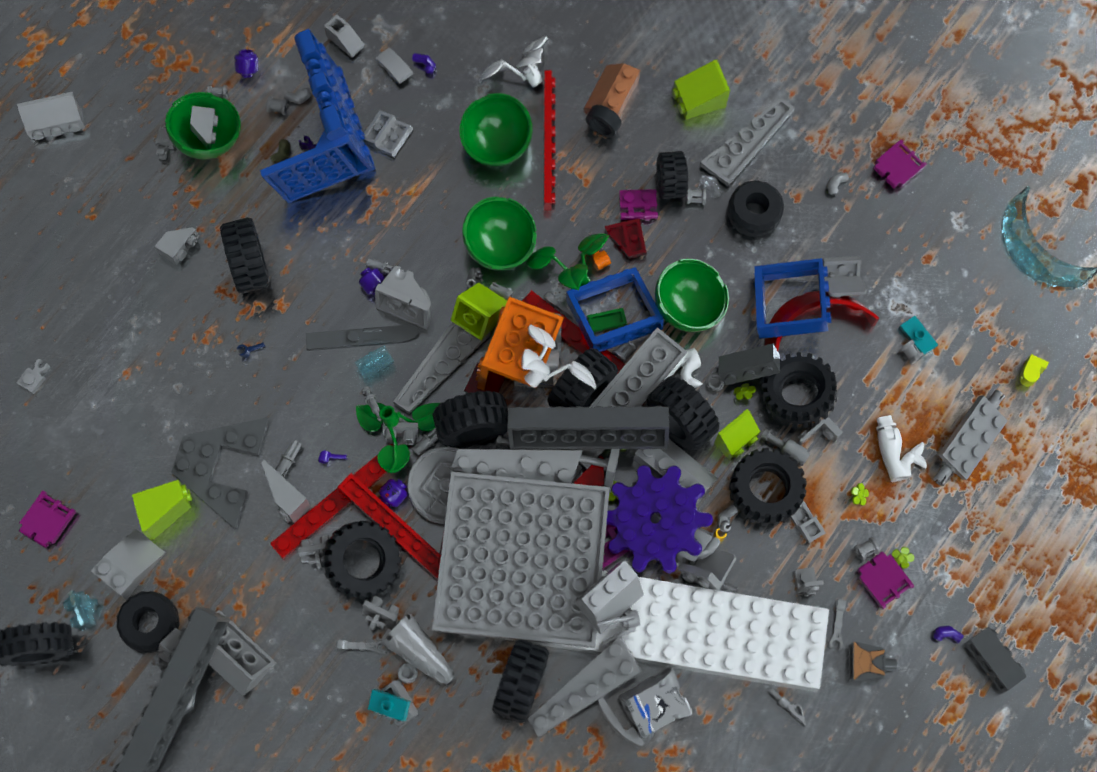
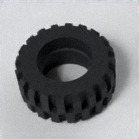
(244, 255)
(573, 392)
(690, 415)
(471, 418)
(782, 467)
(388, 555)
(520, 681)

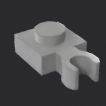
(32, 379)

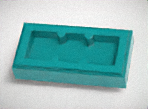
(917, 332)
(389, 705)

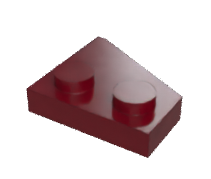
(628, 237)

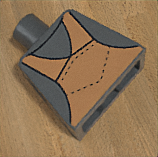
(868, 662)

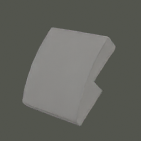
(387, 133)

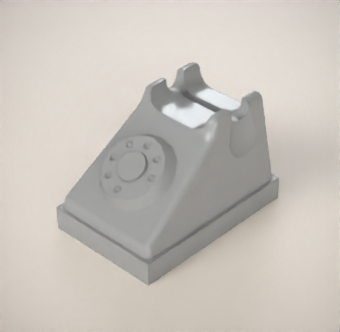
(403, 298)

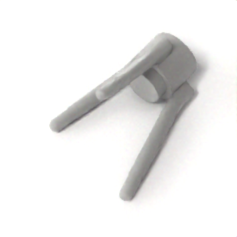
(628, 619)

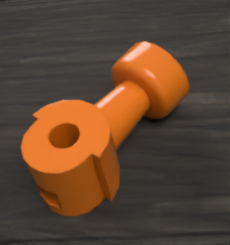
(601, 260)

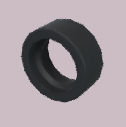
(603, 121)

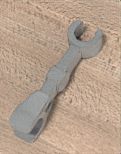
(549, 298)
(839, 608)
(345, 645)

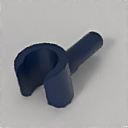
(249, 349)

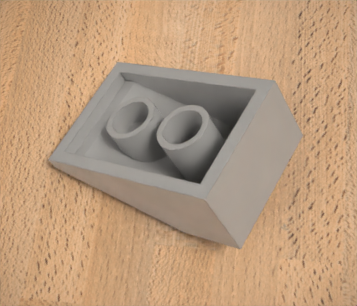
(289, 500)
(128, 563)

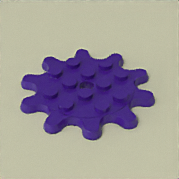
(672, 533)

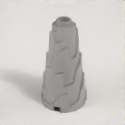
(417, 649)

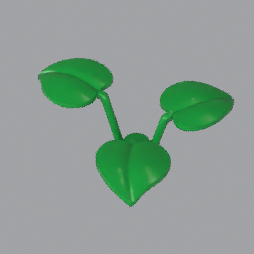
(576, 275)
(394, 457)

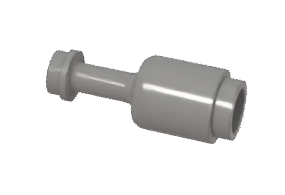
(791, 447)

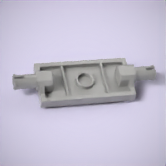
(971, 438)

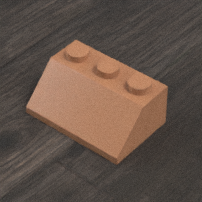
(614, 87)

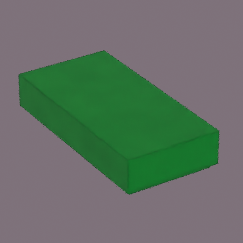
(607, 320)

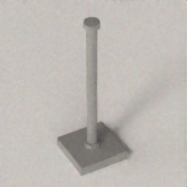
(609, 464)

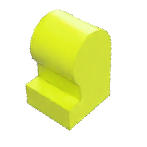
(1031, 370)

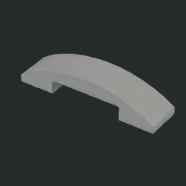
(630, 735)

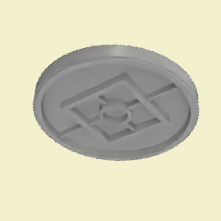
(430, 482)

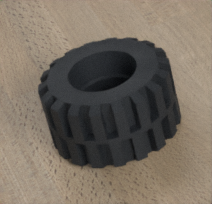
(672, 174)

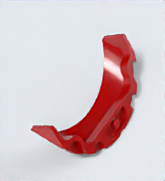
(811, 301)

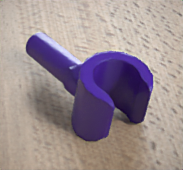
(325, 456)

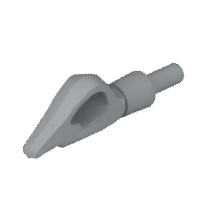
(789, 707)

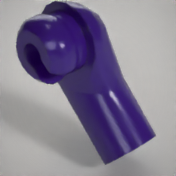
(426, 60)
(947, 631)

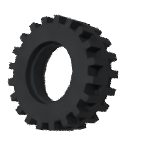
(800, 368)
(35, 643)

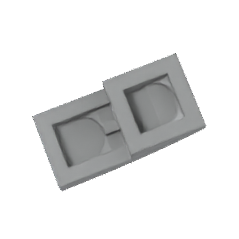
(394, 65)
(807, 524)

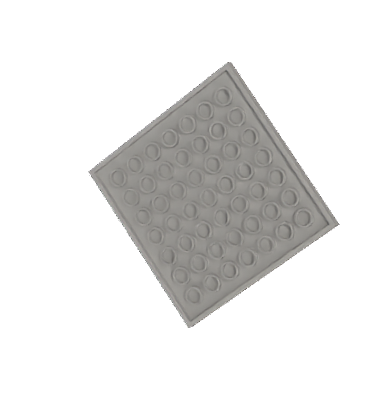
(520, 558)

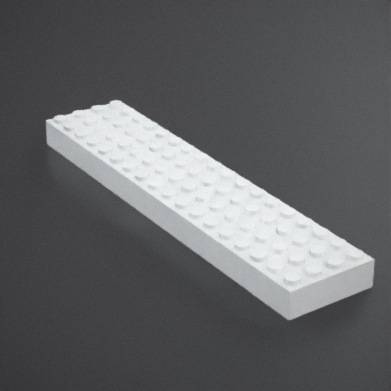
(723, 635)

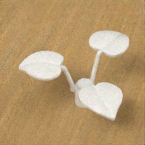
(531, 72)
(540, 371)

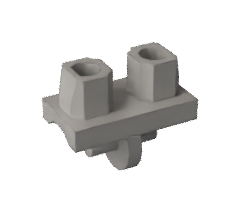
(403, 429)
(313, 553)
(378, 616)

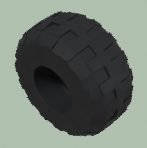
(755, 224)
(134, 609)

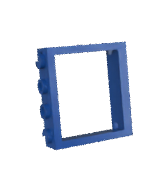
(791, 270)
(623, 334)

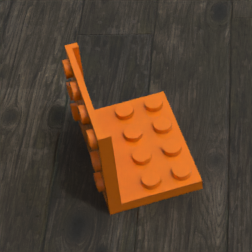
(512, 339)

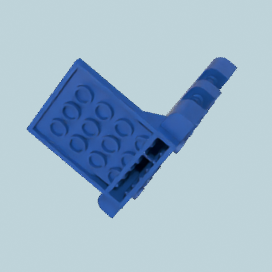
(341, 147)

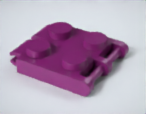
(898, 165)
(45, 520)
(884, 579)

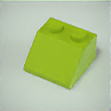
(737, 435)

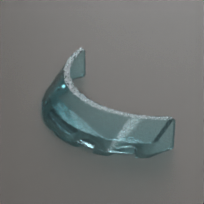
(1032, 256)

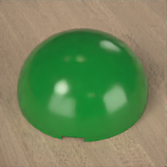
(496, 129)
(181, 136)
(499, 233)
(691, 295)

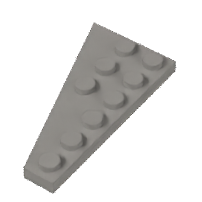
(520, 463)

